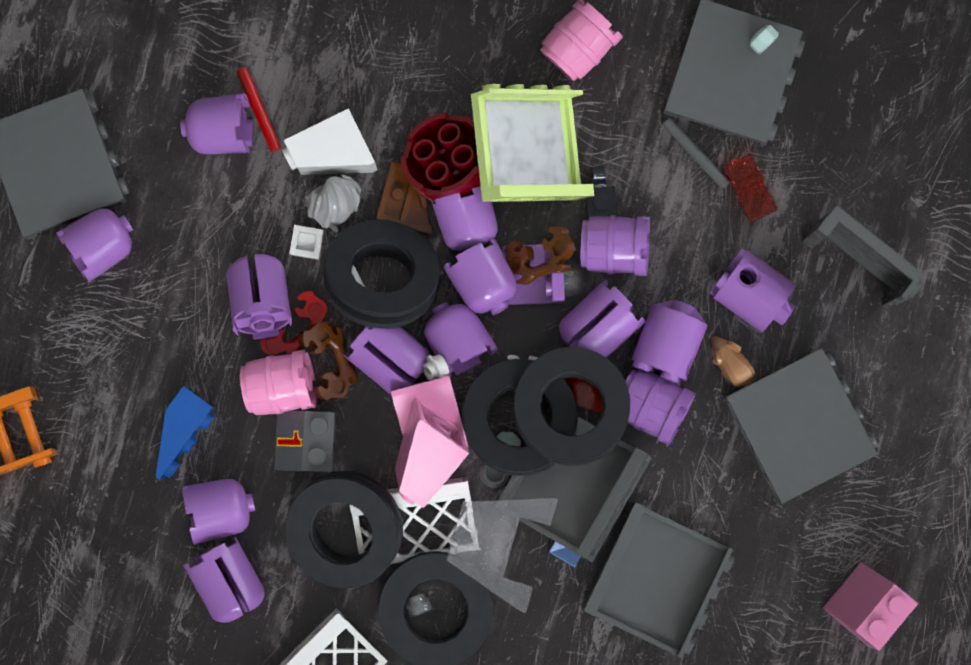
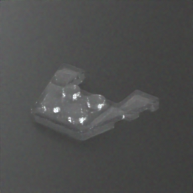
(485, 540)

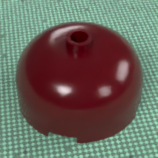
(445, 155)

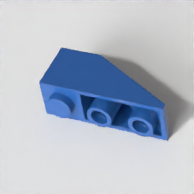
(181, 424)

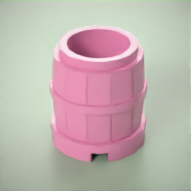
(579, 40)
(278, 384)

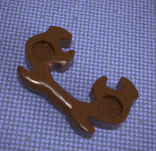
(559, 246)
(334, 385)

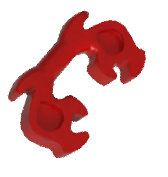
(314, 309)

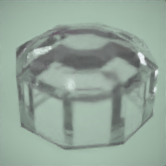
(572, 282)

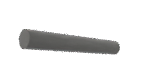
(696, 153)

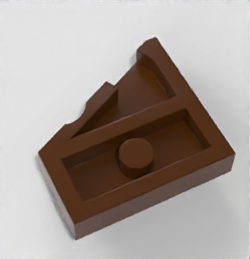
(402, 202)

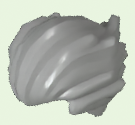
(334, 201)

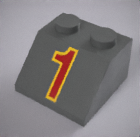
(305, 441)

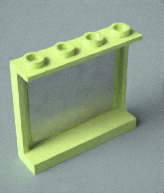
(527, 144)

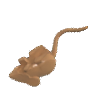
(733, 364)

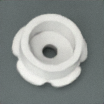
(435, 367)

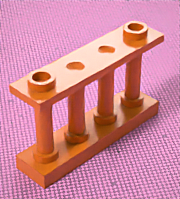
(21, 402)

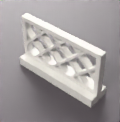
(450, 490)
(326, 633)

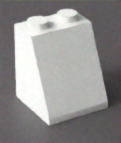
(330, 148)

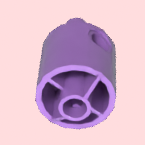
(754, 291)
(670, 340)

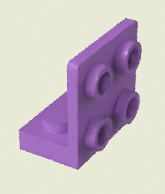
(545, 289)

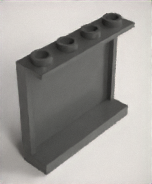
(726, 81)
(58, 163)
(868, 252)
(801, 425)
(587, 494)
(659, 580)

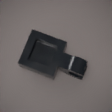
(604, 198)

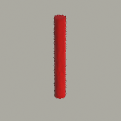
(258, 109)

